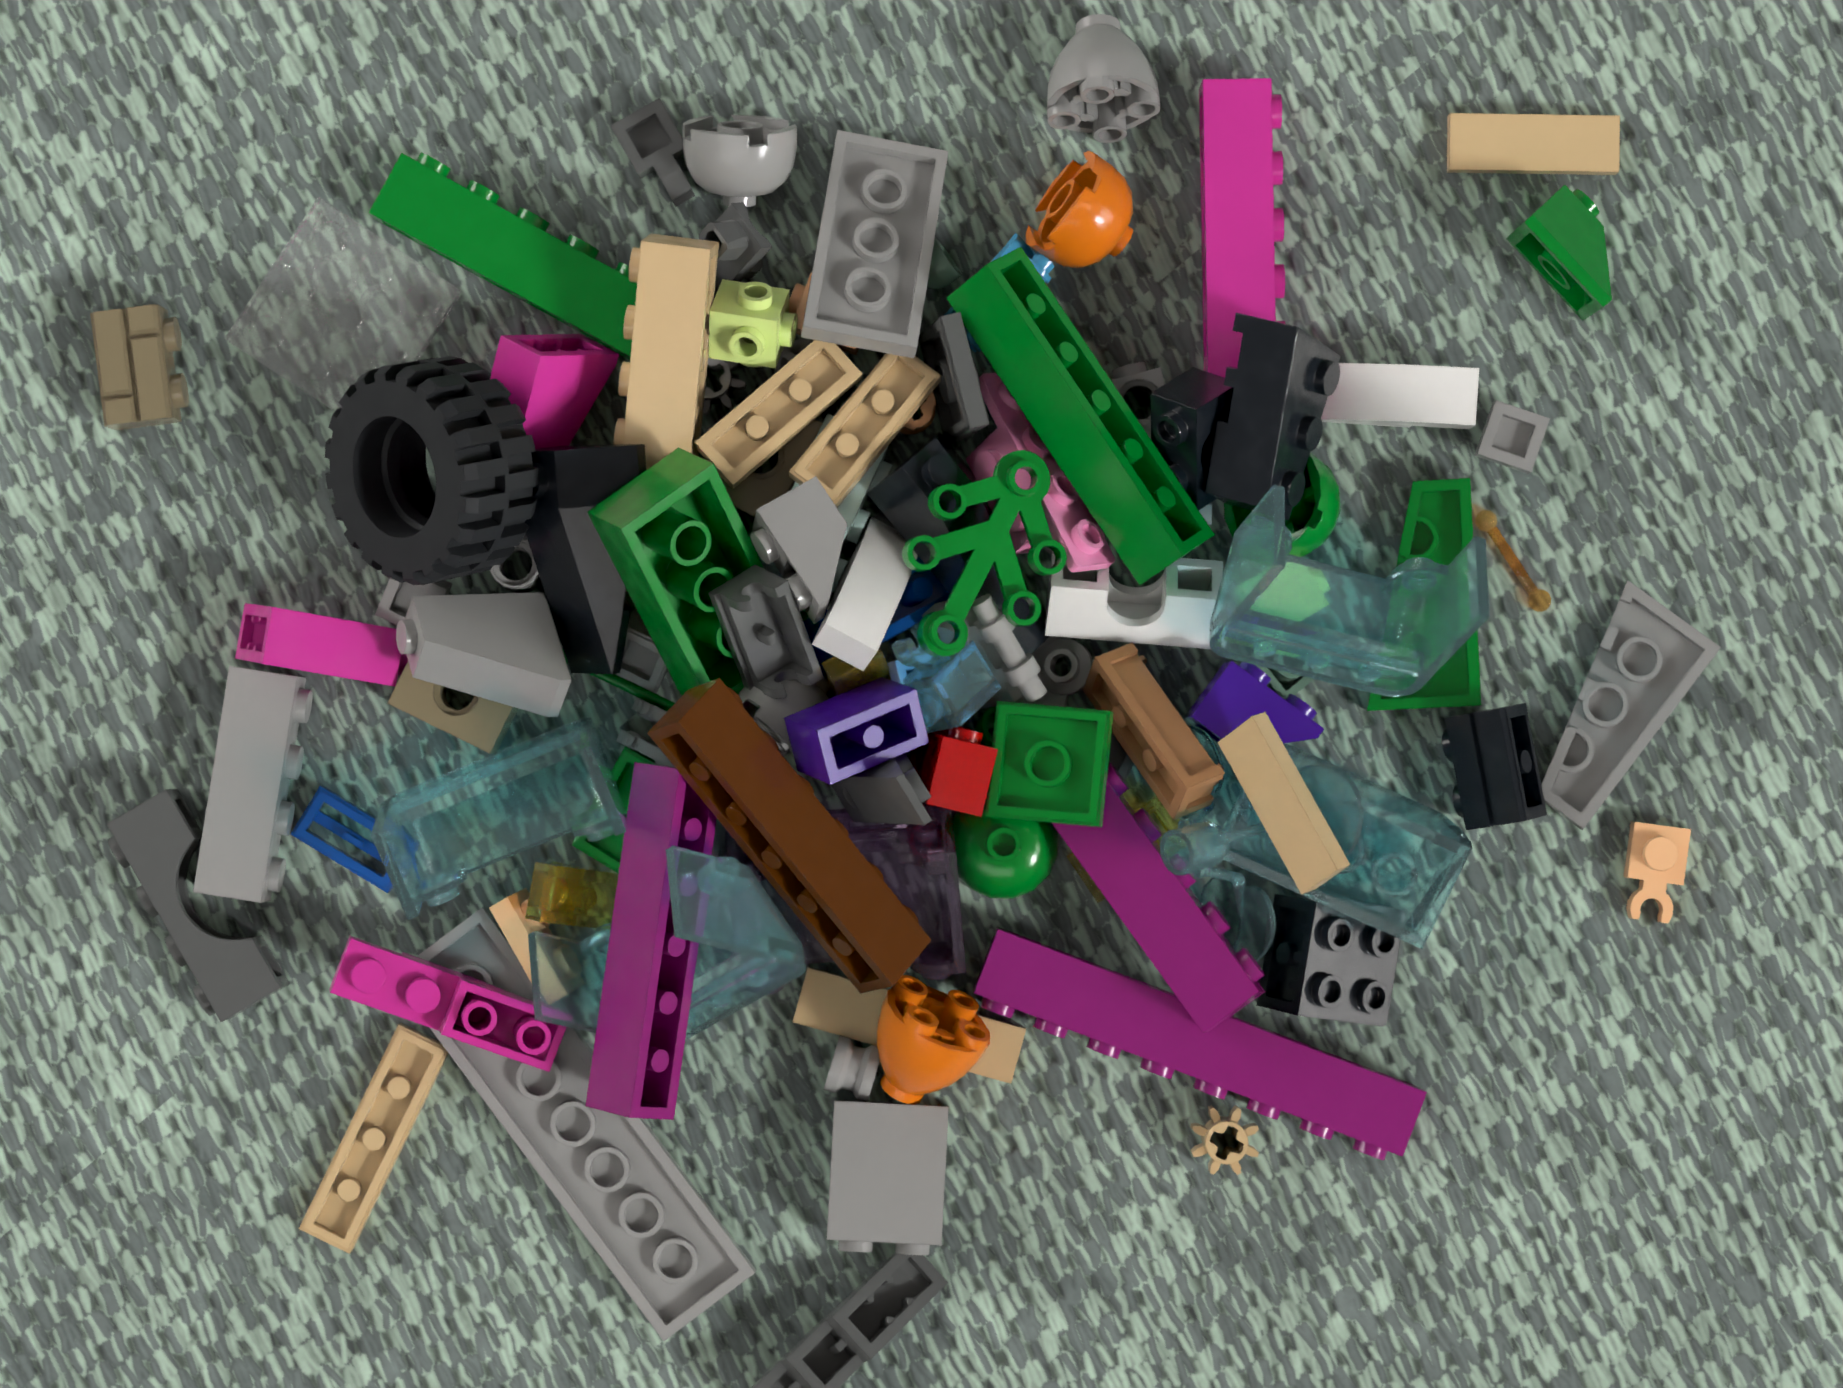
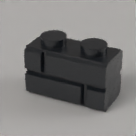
(1494, 767)

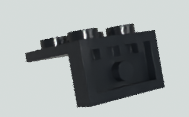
(1328, 965)

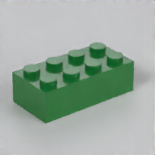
(671, 545)

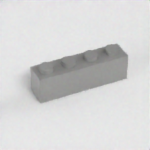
(251, 785)

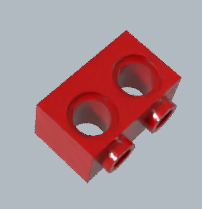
(955, 769)

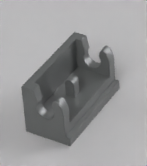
(765, 631)

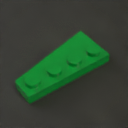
(1438, 529)

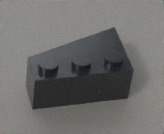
(1273, 413)

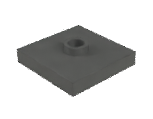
(959, 391)

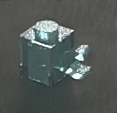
(947, 686)

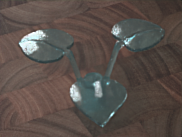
(1202, 844)

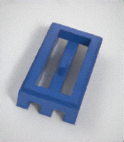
(313, 813)

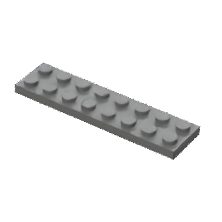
(597, 1164)

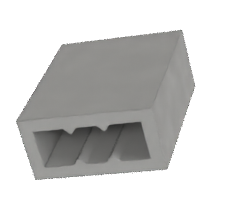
(887, 1176)

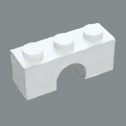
(1166, 613)

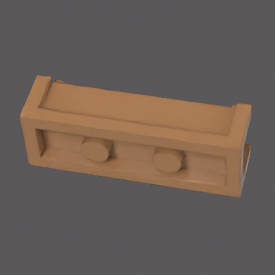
(1152, 731)

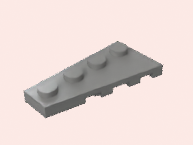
(1629, 693)

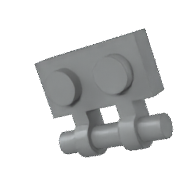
(1001, 650)

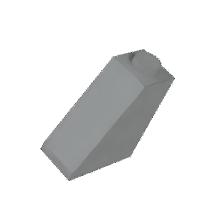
(488, 648)

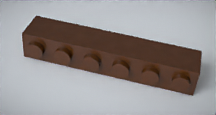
(790, 835)

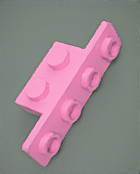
(1063, 508)

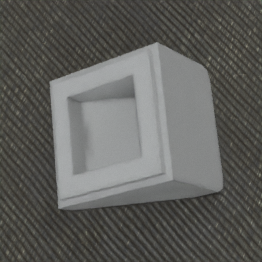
(641, 658)

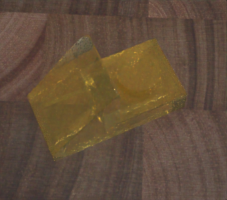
(571, 895)

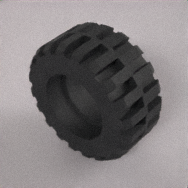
(477, 460)

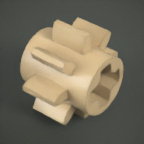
(1229, 1155)

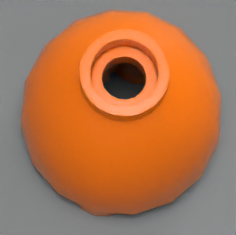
(927, 1039)

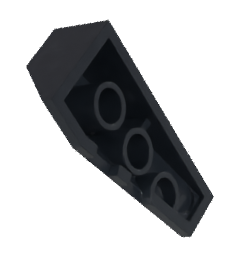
(904, 502)
(570, 556)

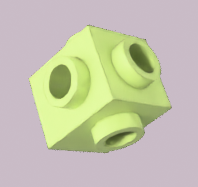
(750, 323)

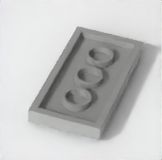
(875, 244)

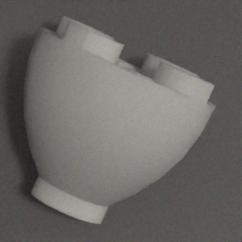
(1101, 82)

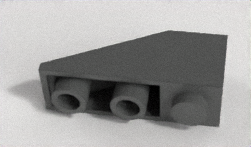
(885, 794)

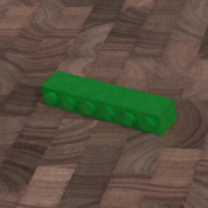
(507, 249)
(1079, 415)

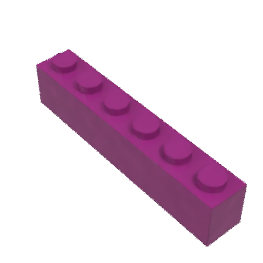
(1163, 912)
(646, 966)

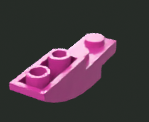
(446, 1002)

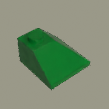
(1568, 250)

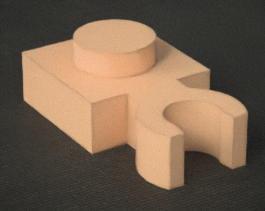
(1656, 858)

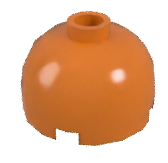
(1084, 214)

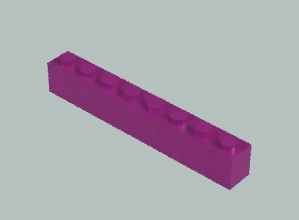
(1234, 1056)

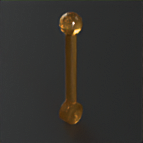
(1537, 599)

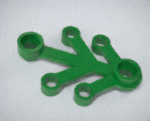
(989, 546)

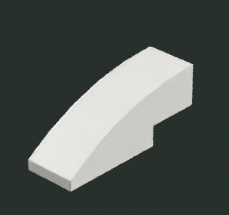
(1404, 396)
(865, 596)

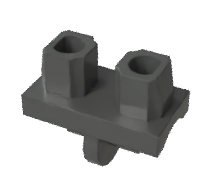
(739, 245)

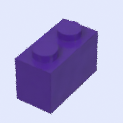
(856, 730)

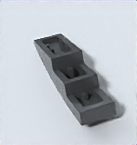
(858, 1325)

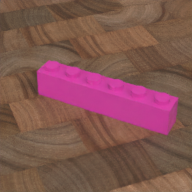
(1238, 211)

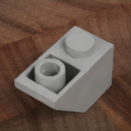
(804, 540)

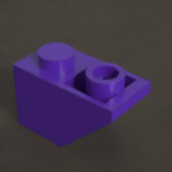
(1242, 692)

